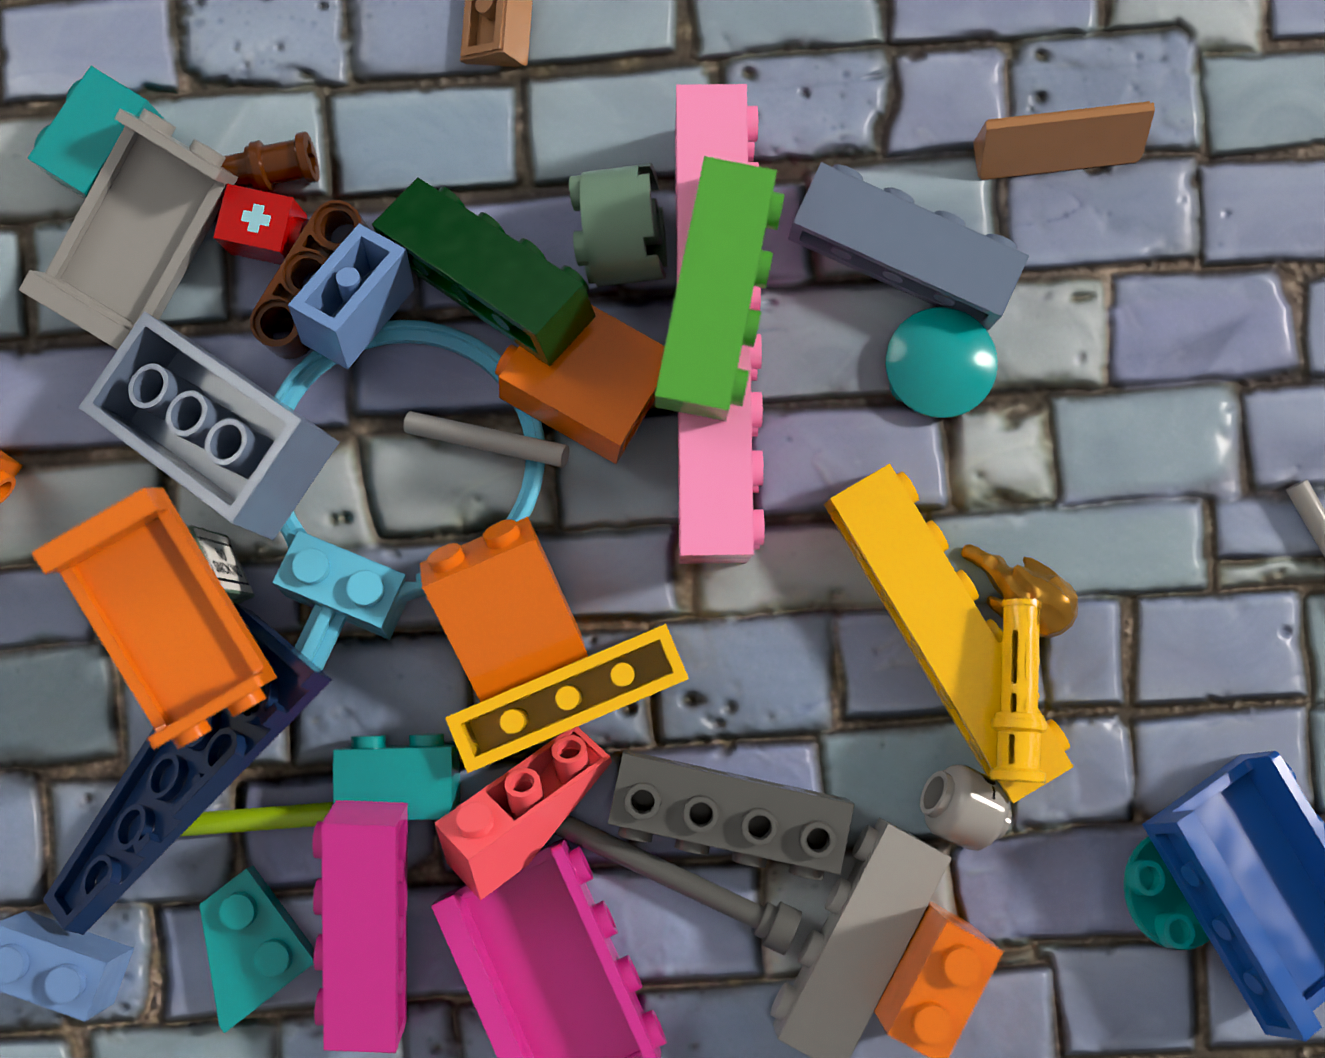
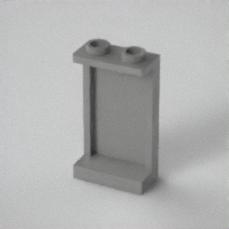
(133, 230)

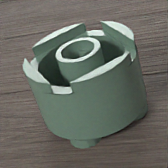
(620, 225)

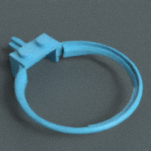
(344, 584)

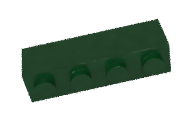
(488, 270)

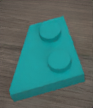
(250, 946)

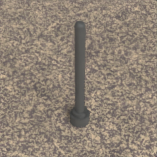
(771, 922)

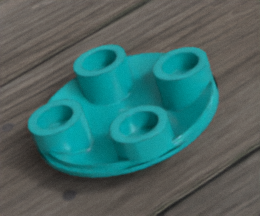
(941, 362)
(1158, 902)

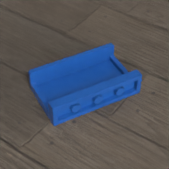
(1255, 879)

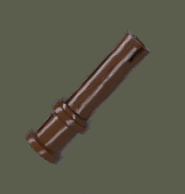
(274, 163)

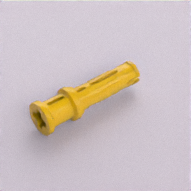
(1018, 722)

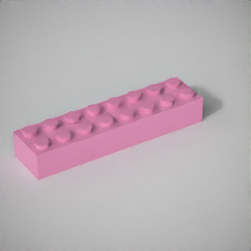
(714, 455)

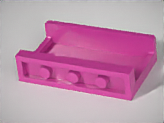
(546, 965)

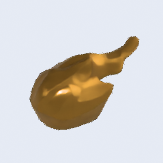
(1028, 582)

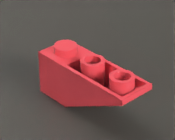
(519, 812)

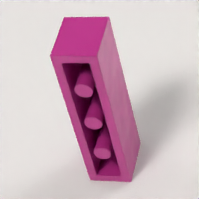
(362, 925)

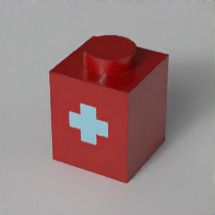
(258, 224)

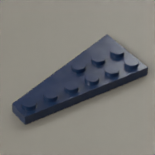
(174, 786)

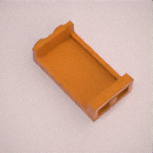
(160, 614)

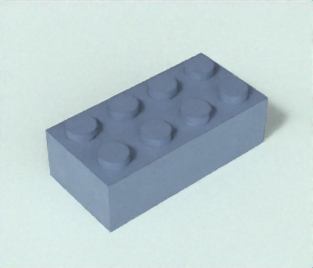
(208, 427)

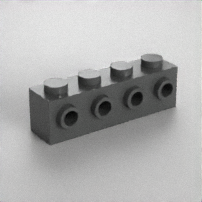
(730, 813)

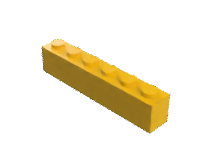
(936, 614)

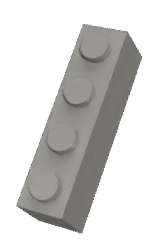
(859, 942)

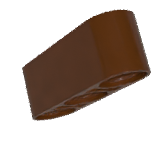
(306, 256)

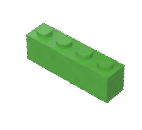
(716, 289)

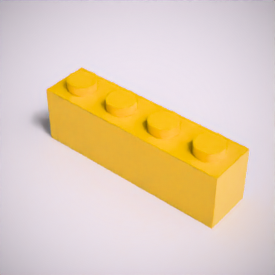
(566, 698)

